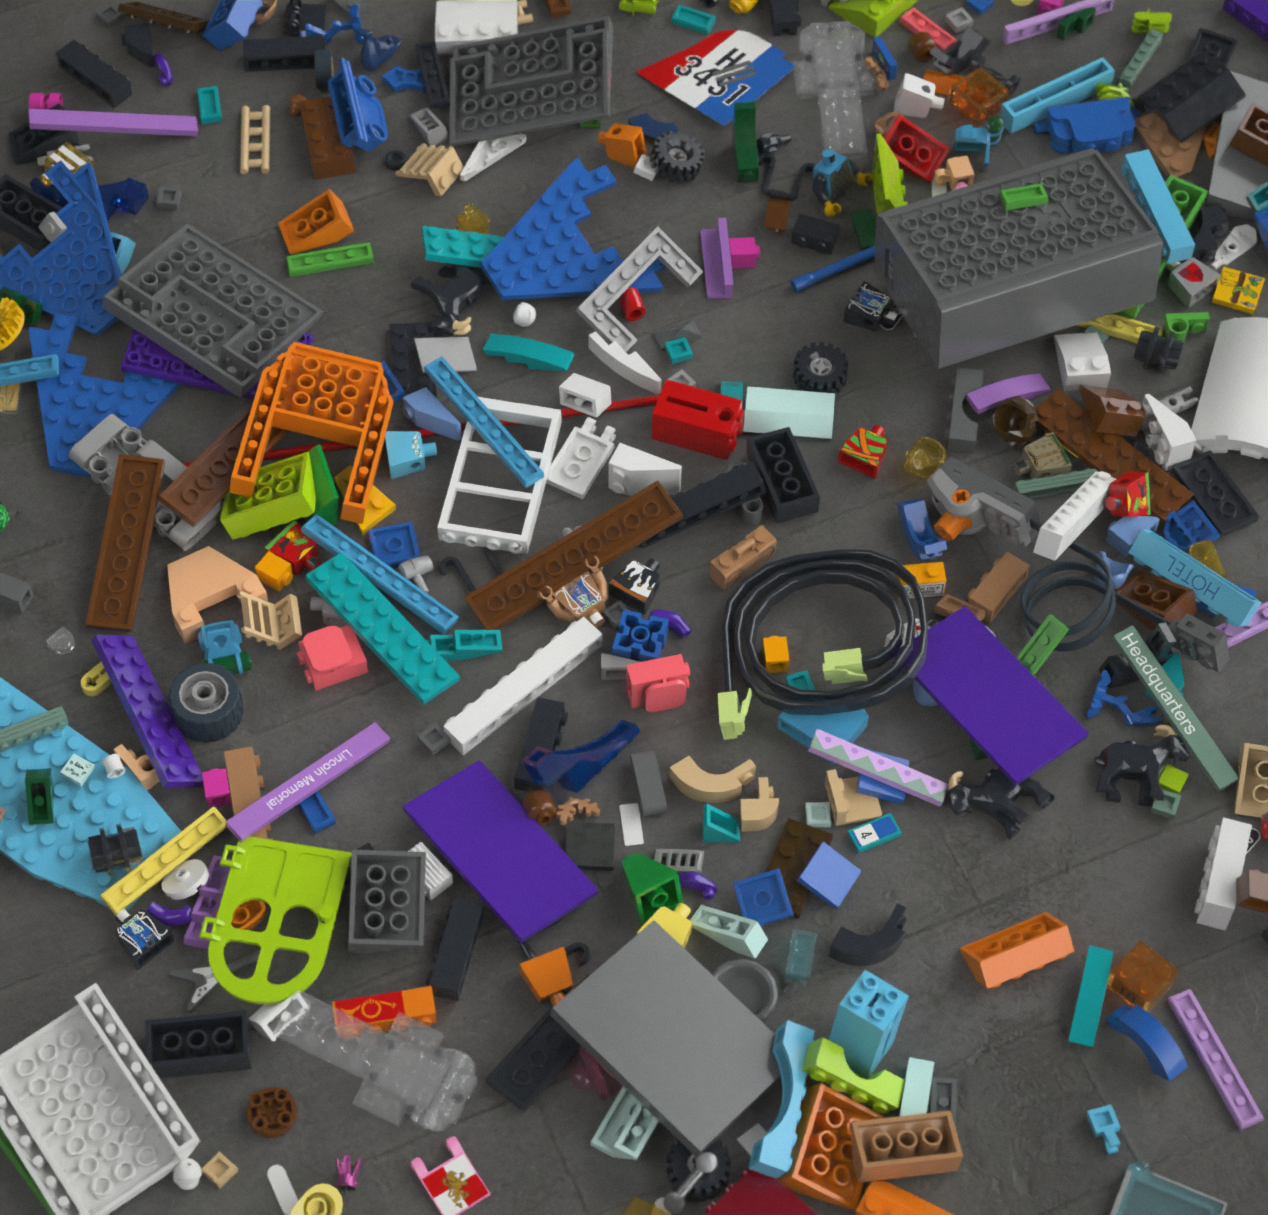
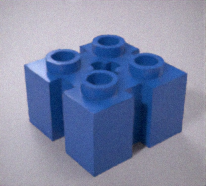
(639, 637)

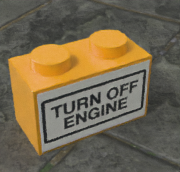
(930, 579)

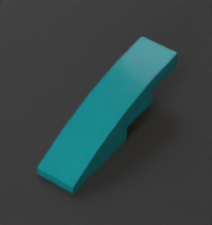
(532, 352)
(467, 644)
(1090, 996)

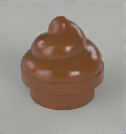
(294, 103)

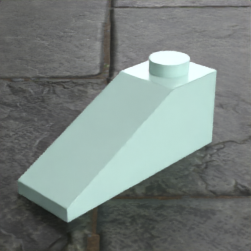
(730, 930)

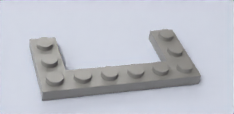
(655, 246)

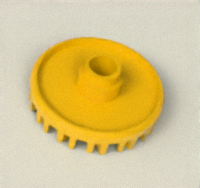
(10, 322)

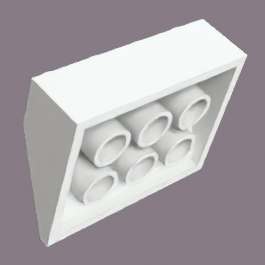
(473, 21)

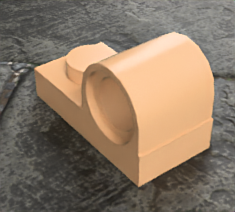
(138, 766)

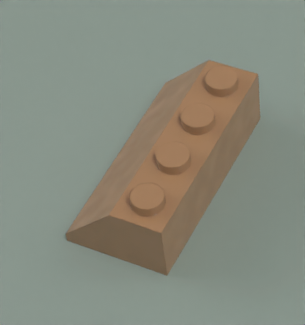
(905, 1146)

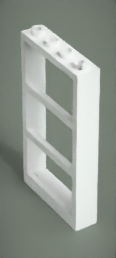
(492, 539)

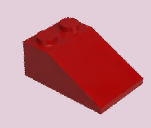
(914, 148)

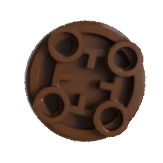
(271, 1112)

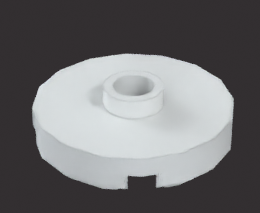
(185, 879)

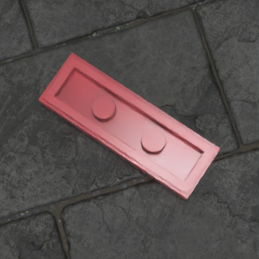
(918, 22)

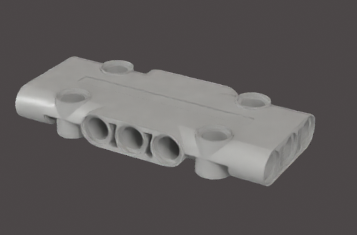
(101, 451)

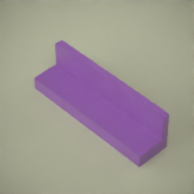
(717, 261)

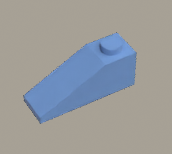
(431, 414)

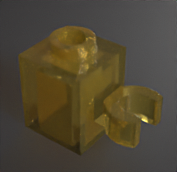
(473, 220)

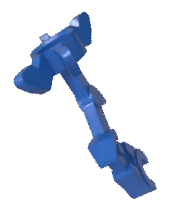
(355, 25)
(1141, 717)

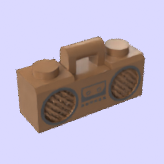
(743, 558)

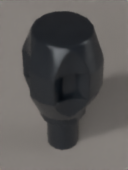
(771, 142)

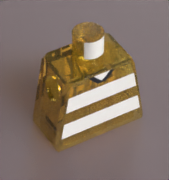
(69, 156)

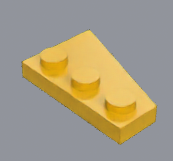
(378, 505)

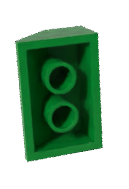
(325, 490)

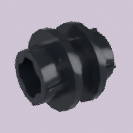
(1158, 350)
(115, 849)

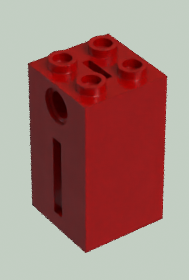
(697, 419)

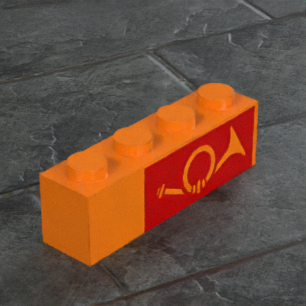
(382, 1009)

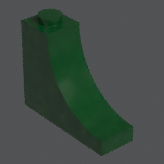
(744, 142)

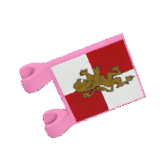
(453, 1184)

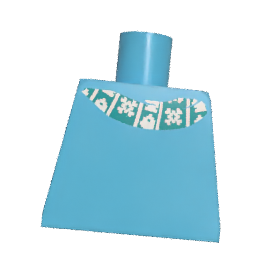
(406, 452)

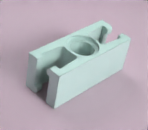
(916, 1087)

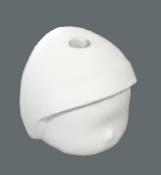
(524, 314)
(187, 1174)

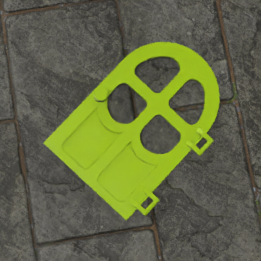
(284, 878)

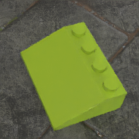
(872, 15)
(886, 178)
(280, 495)

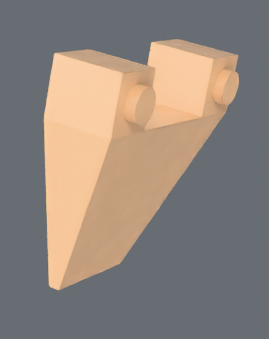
(203, 581)

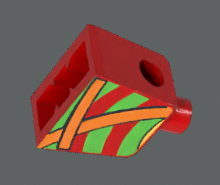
(864, 451)

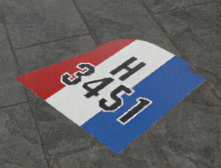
(691, 78)

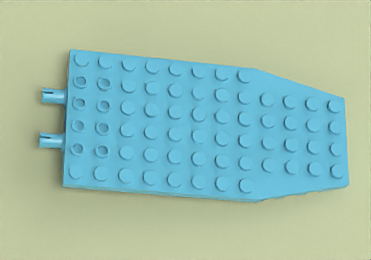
(61, 849)

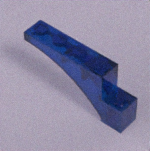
(126, 195)
(579, 764)

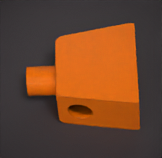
(623, 144)
(548, 976)

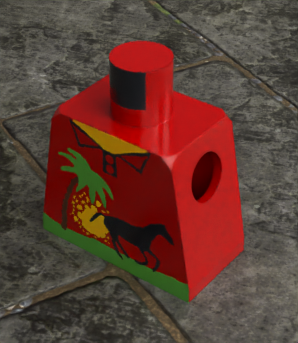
(1129, 495)
(295, 548)

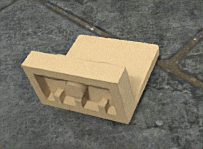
(848, 804)

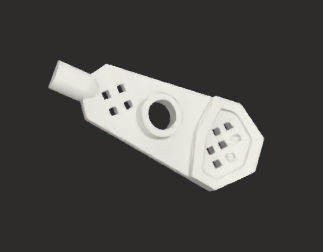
(1241, 238)

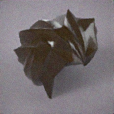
(1015, 421)

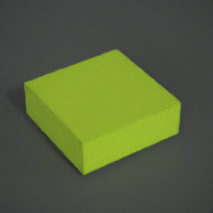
(1173, 779)

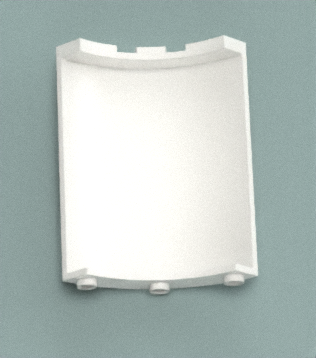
(1235, 391)

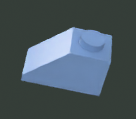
(1125, 531)

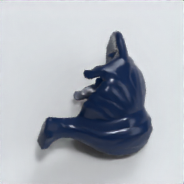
(378, 50)

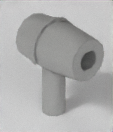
(414, 570)

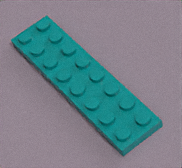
(382, 628)

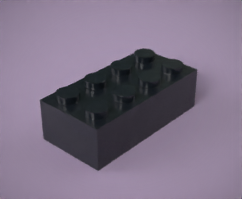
(23, 212)
(784, 474)
(199, 1044)

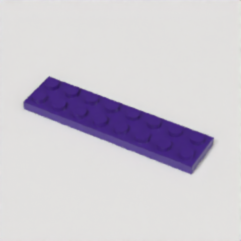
(148, 711)

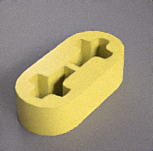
(96, 675)

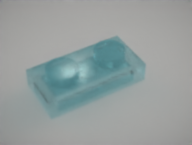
(801, 955)

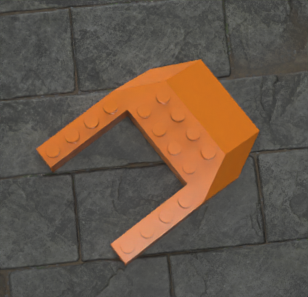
(324, 398)

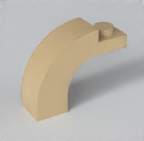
(711, 787)

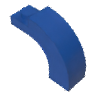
(918, 529)
(1152, 1038)

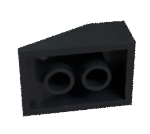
(35, 143)

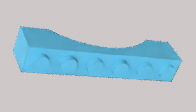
(773, 1151)

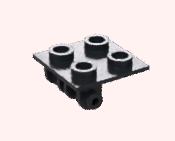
(300, 14)

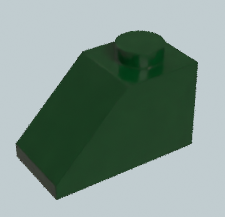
(39, 796)

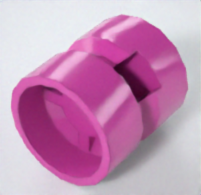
(40, 101)

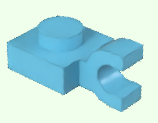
(1105, 1124)

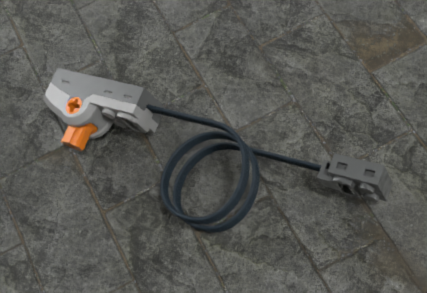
(973, 501)

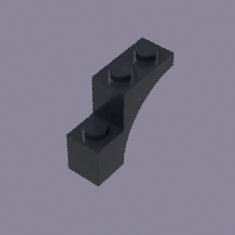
(1211, 225)

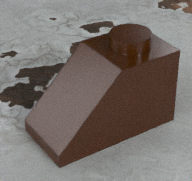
(777, 214)

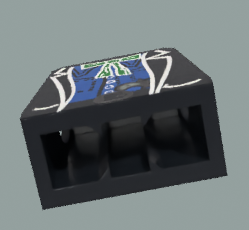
(869, 308)
(142, 936)

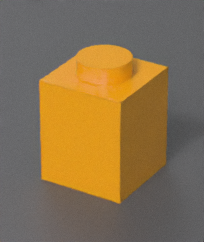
(274, 571)
(775, 654)

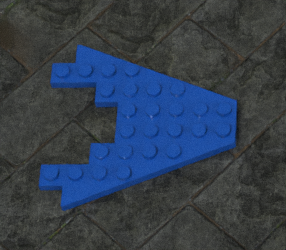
(547, 251)
(78, 265)
(78, 403)

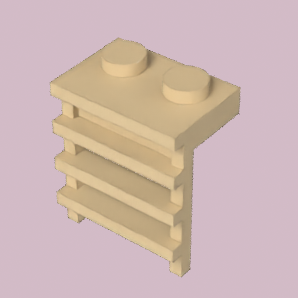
(435, 164)
(271, 622)

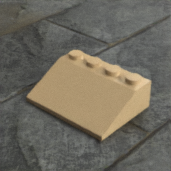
(1252, 785)

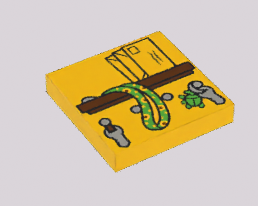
(1238, 290)

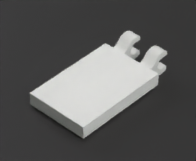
(581, 459)

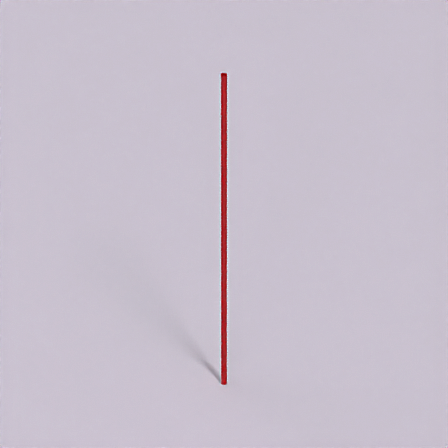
(566, 412)

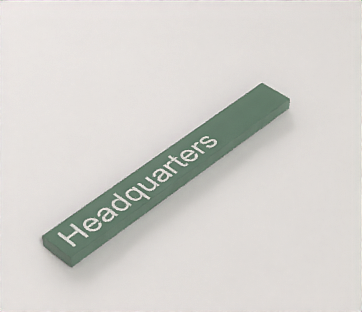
(1175, 708)

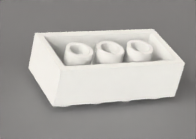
(1222, 868)

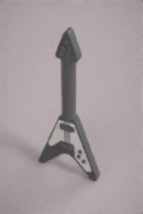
(204, 978)

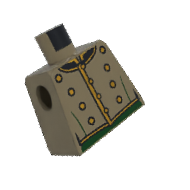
(1043, 458)

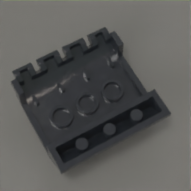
(1191, 95)

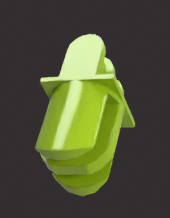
(640, 6)
(1145, 21)
(1107, 91)

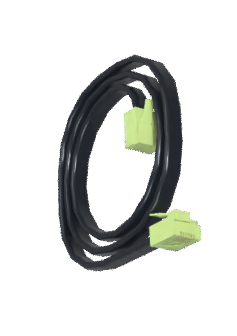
(797, 572)

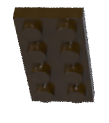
(165, 16)
(791, 856)

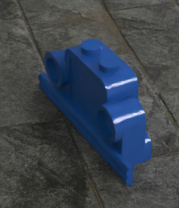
(356, 109)
(1089, 125)

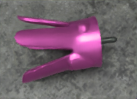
(346, 1180)

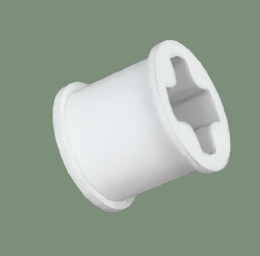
(113, 766)

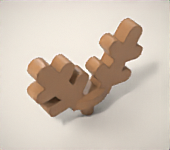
(881, 75)
(567, 810)

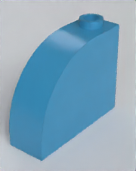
(842, 725)

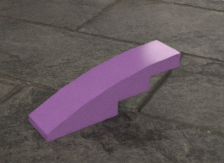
(990, 396)
(207, 903)

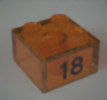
(978, 96)
(1142, 977)

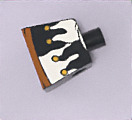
(636, 584)

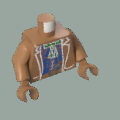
(580, 597)

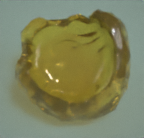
(924, 457)

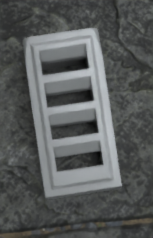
(430, 128)
(614, 667)
(682, 854)

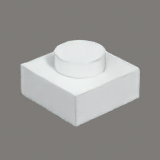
(644, 169)

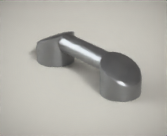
(705, 1163)

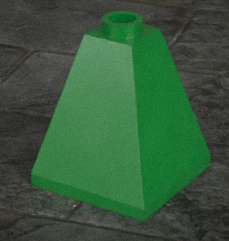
(650, 885)

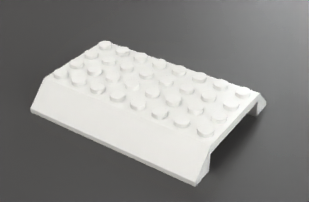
(89, 1111)

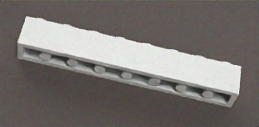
(1073, 516)
(523, 685)

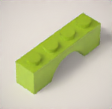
(827, 1063)

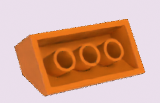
(1018, 950)
(888, 1199)

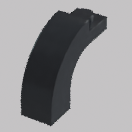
(962, 53)
(1160, 645)
(873, 948)

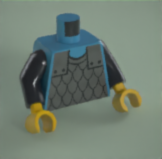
(833, 176)

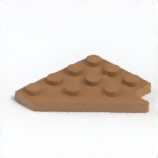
(1168, 152)

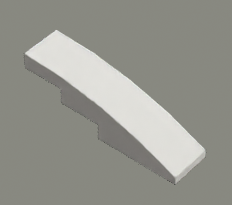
(628, 366)

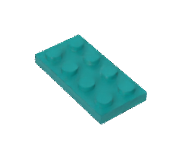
(457, 246)

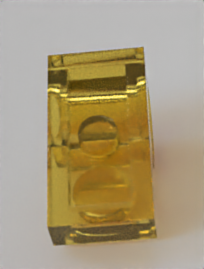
(1207, 556)

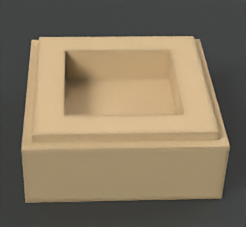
(219, 1170)

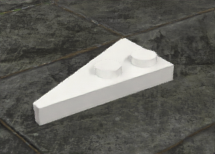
(489, 152)

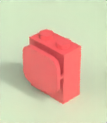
(331, 656)
(658, 683)

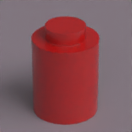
(632, 304)

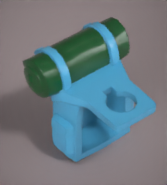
(978, 139)
(221, 646)

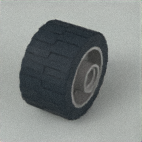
(206, 702)

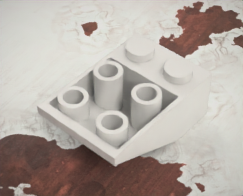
(1166, 434)

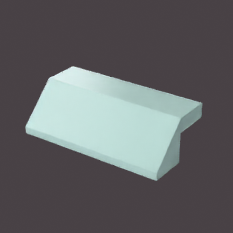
(803, 411)
(625, 1128)

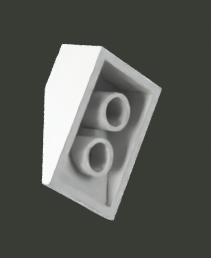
(1082, 360)
(634, 470)

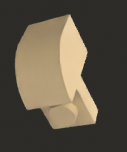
(760, 812)

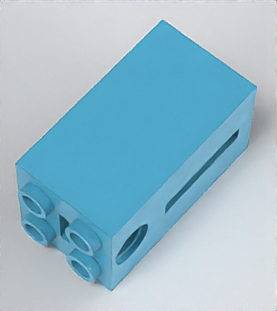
(868, 1022)

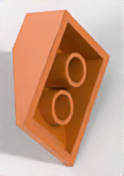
(316, 224)

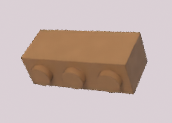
(999, 585)

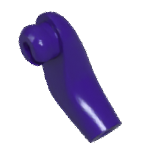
(163, 66)
(675, 621)
(698, 882)
(170, 917)

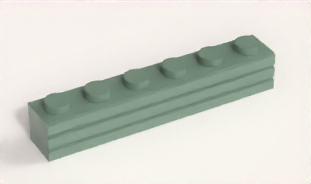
(1140, 59)
(1053, 484)
(32, 728)

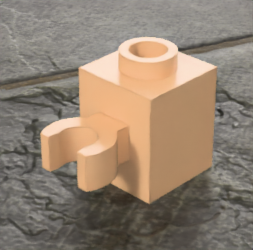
(957, 170)

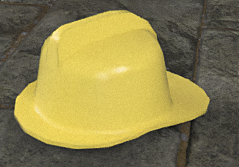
(319, 1200)

